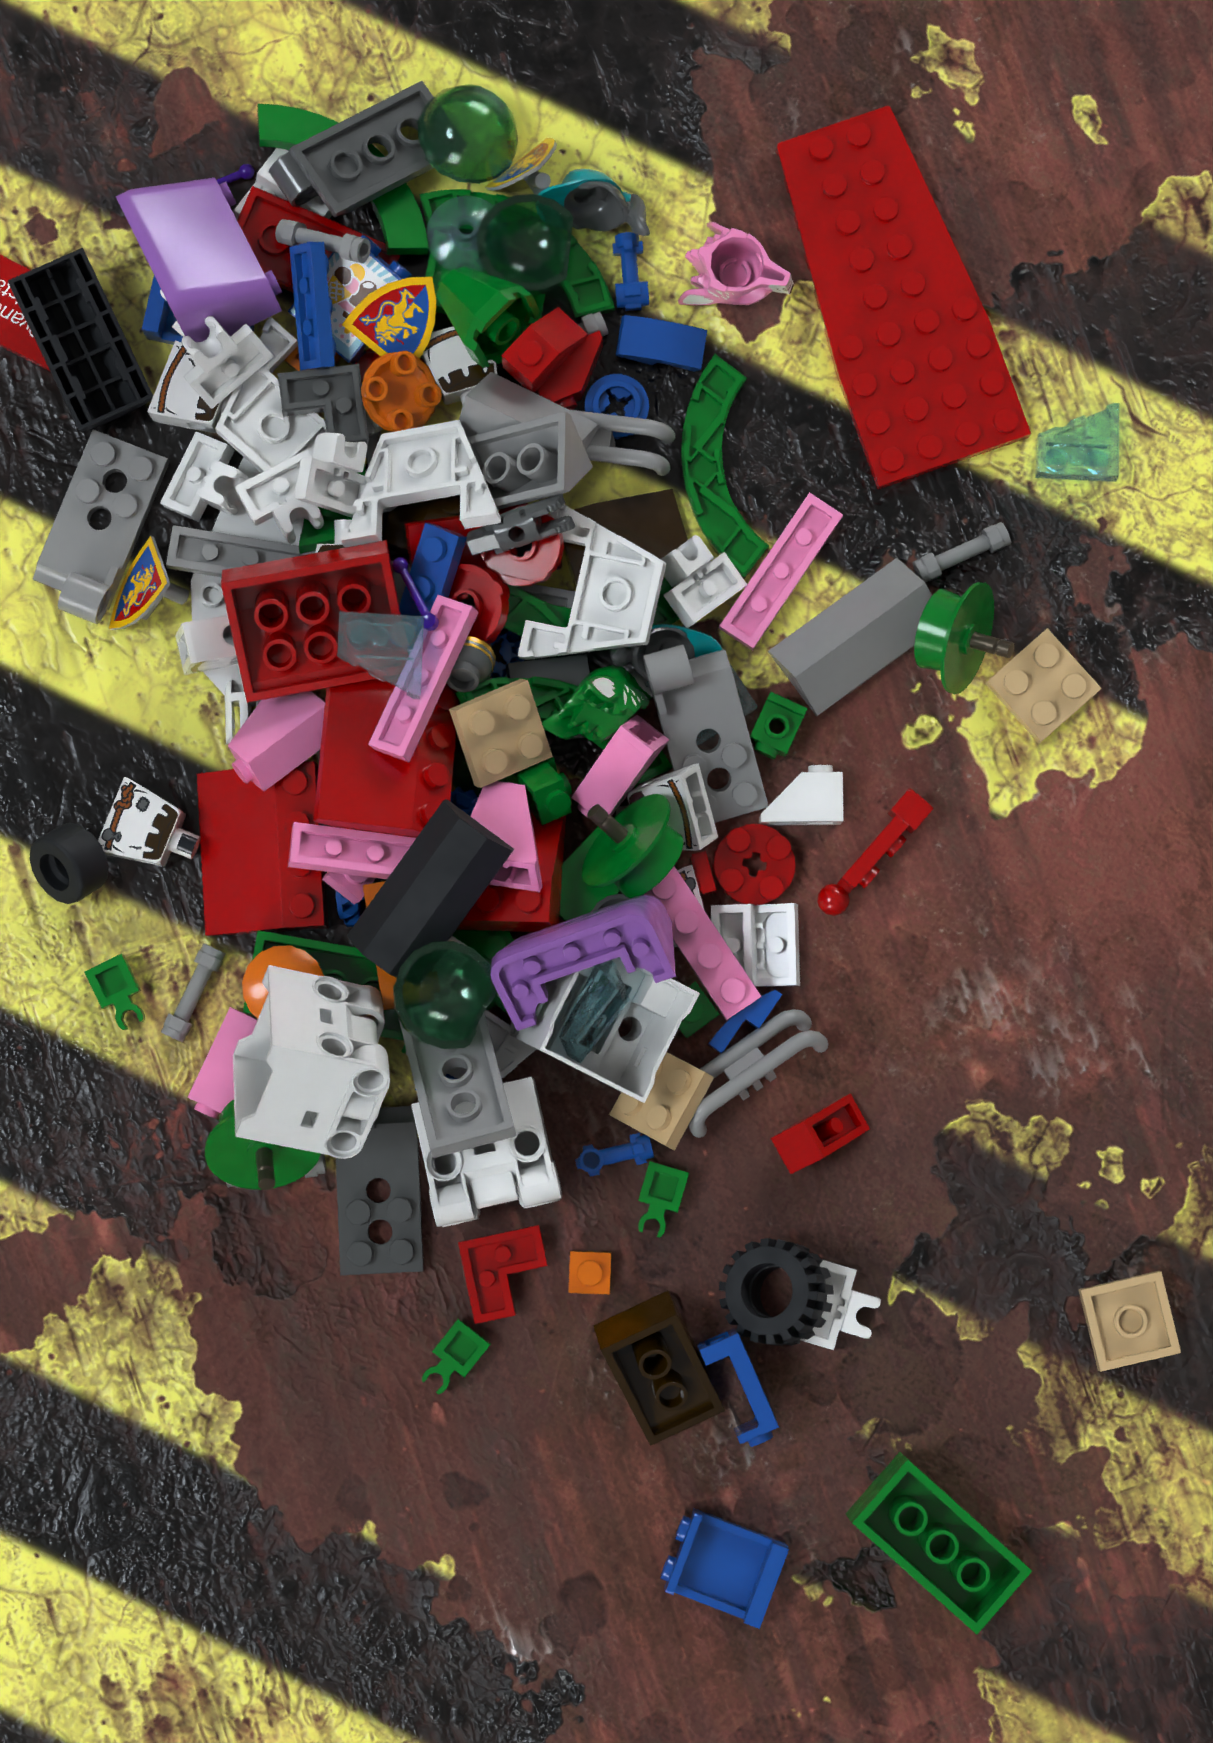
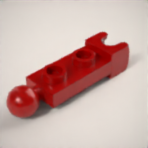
(906, 815)

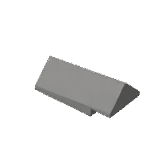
(854, 636)

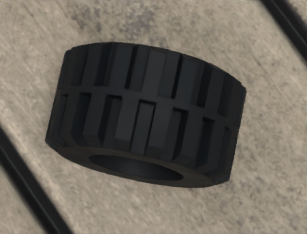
(745, 1284)

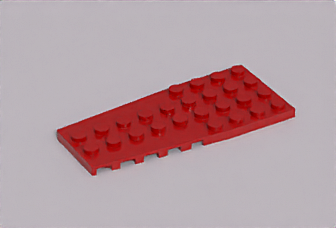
(896, 302)

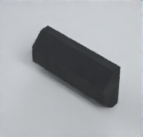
(81, 340)
(430, 888)

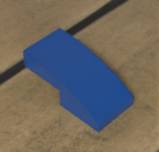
(661, 342)
(753, 1014)

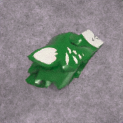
(601, 704)

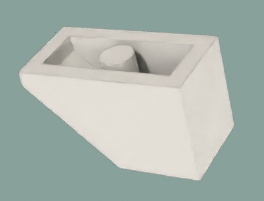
(809, 800)

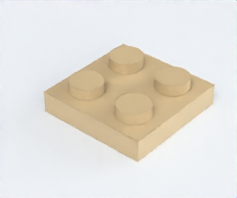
(1043, 685)
(500, 733)
(670, 1103)
(1129, 1321)

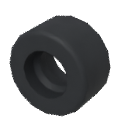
(69, 863)

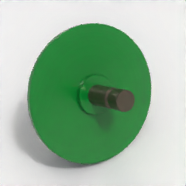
(957, 634)
(633, 847)
(252, 1162)

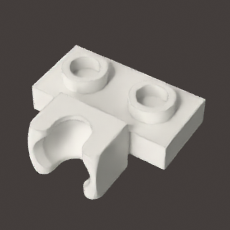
(224, 360)
(331, 474)
(203, 479)
(273, 494)
(698, 581)
(844, 1307)

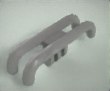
(603, 443)
(747, 1065)

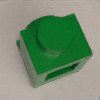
(789, 714)
(546, 790)

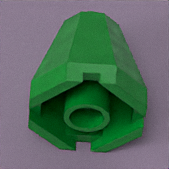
(485, 311)

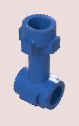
(630, 293)
(592, 1160)

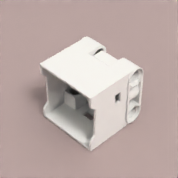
(618, 1061)
(312, 1065)
(497, 1170)

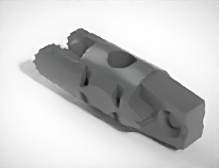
(506, 536)

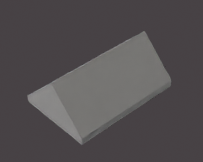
(501, 403)
(531, 459)

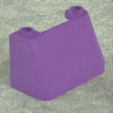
(200, 255)
(632, 929)

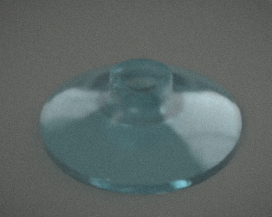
(445, 240)

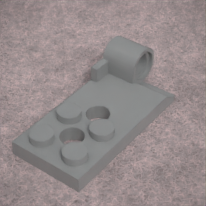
(89, 561)
(698, 697)
(439, 1095)

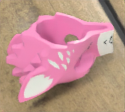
(733, 270)

